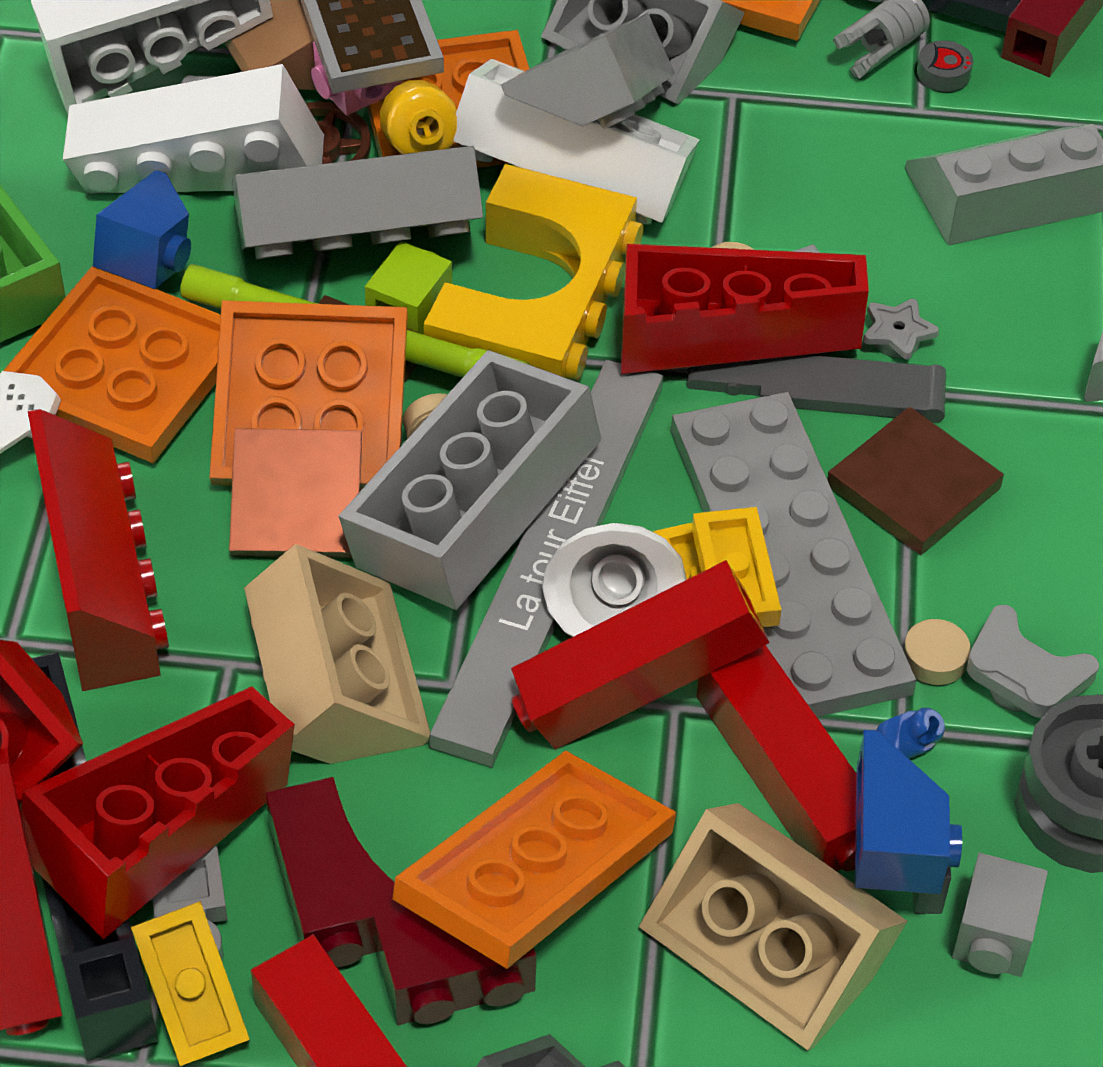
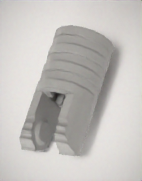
(884, 32)

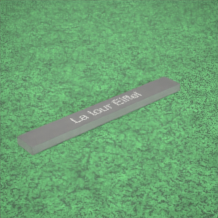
(518, 621)

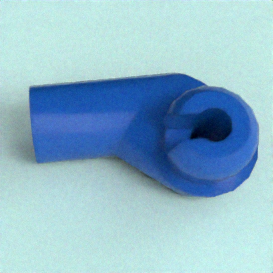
(914, 731)

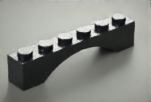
(101, 973)

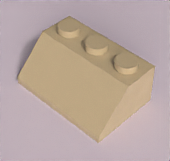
(335, 658)
(771, 923)

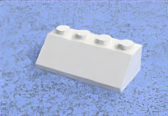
(626, 158)

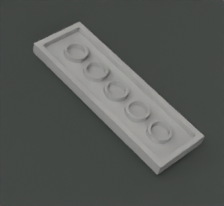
(832, 621)

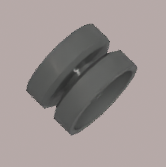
(1063, 784)

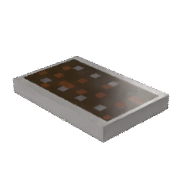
(372, 41)

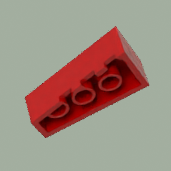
(737, 305)
(154, 806)

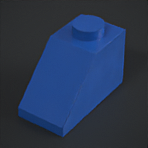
(143, 233)
(900, 823)

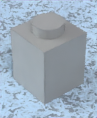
(1000, 915)

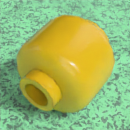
(405, 108)

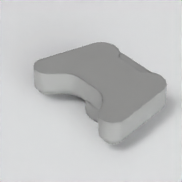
(1022, 673)

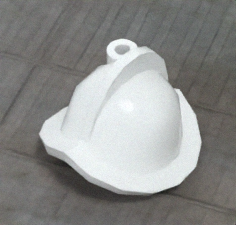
(607, 573)

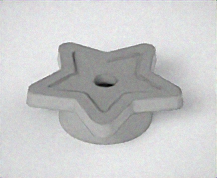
(893, 341)

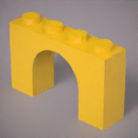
(561, 222)

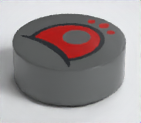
(944, 66)

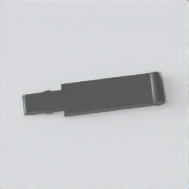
(832, 384)

